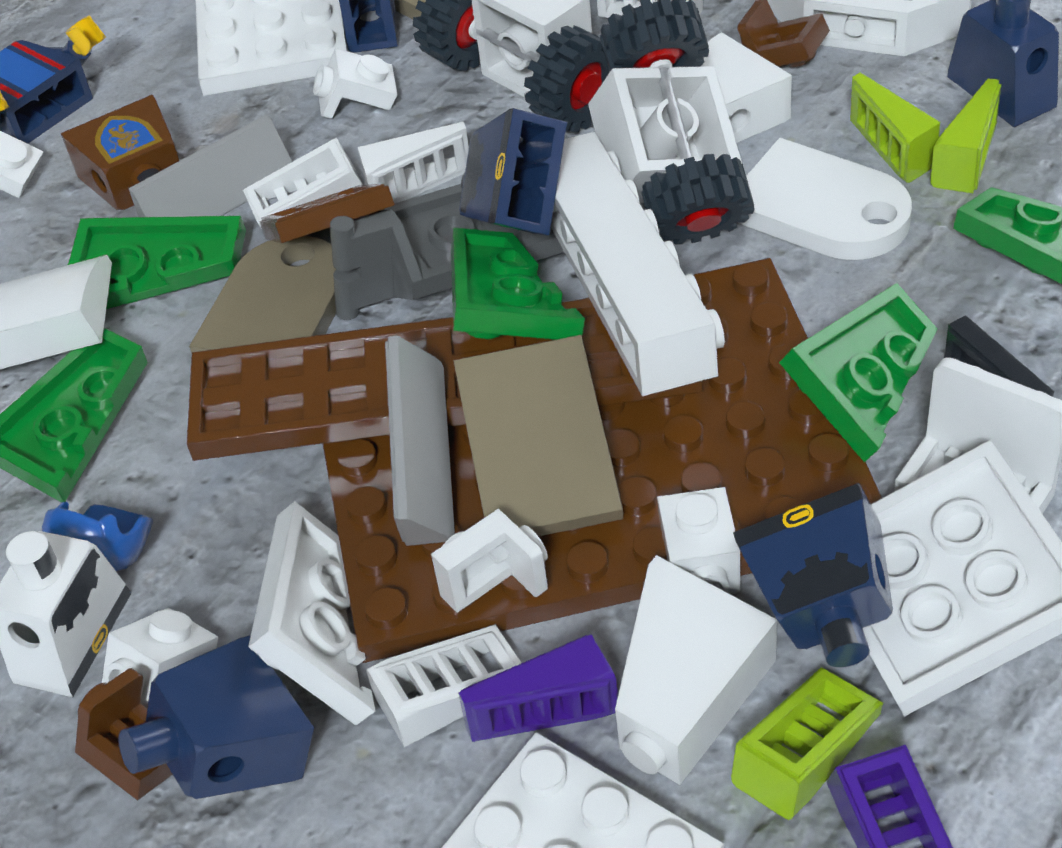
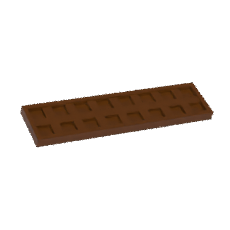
(338, 389)

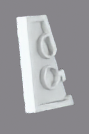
(304, 617)

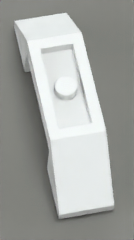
(880, 25)

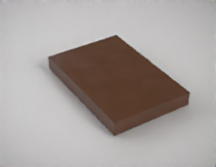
(318, 213)

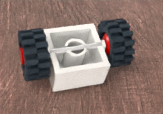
(525, 45)
(670, 121)

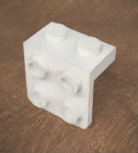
(977, 407)

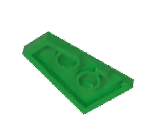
(1017, 228)
(160, 252)
(500, 290)
(863, 365)
(67, 412)

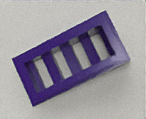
(542, 693)
(892, 769)

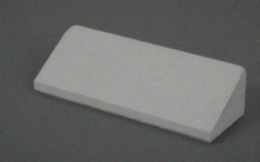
(215, 176)
(418, 444)

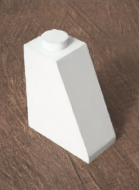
(687, 669)

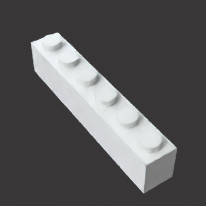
(631, 272)

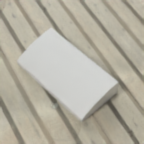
(53, 311)

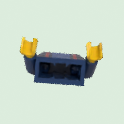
(45, 82)

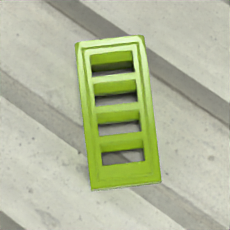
(894, 127)
(966, 141)
(780, 776)

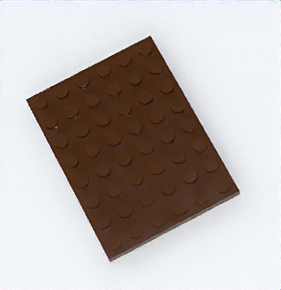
(740, 433)

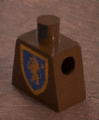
(121, 150)

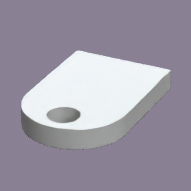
(827, 203)

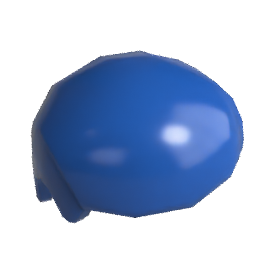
(114, 531)

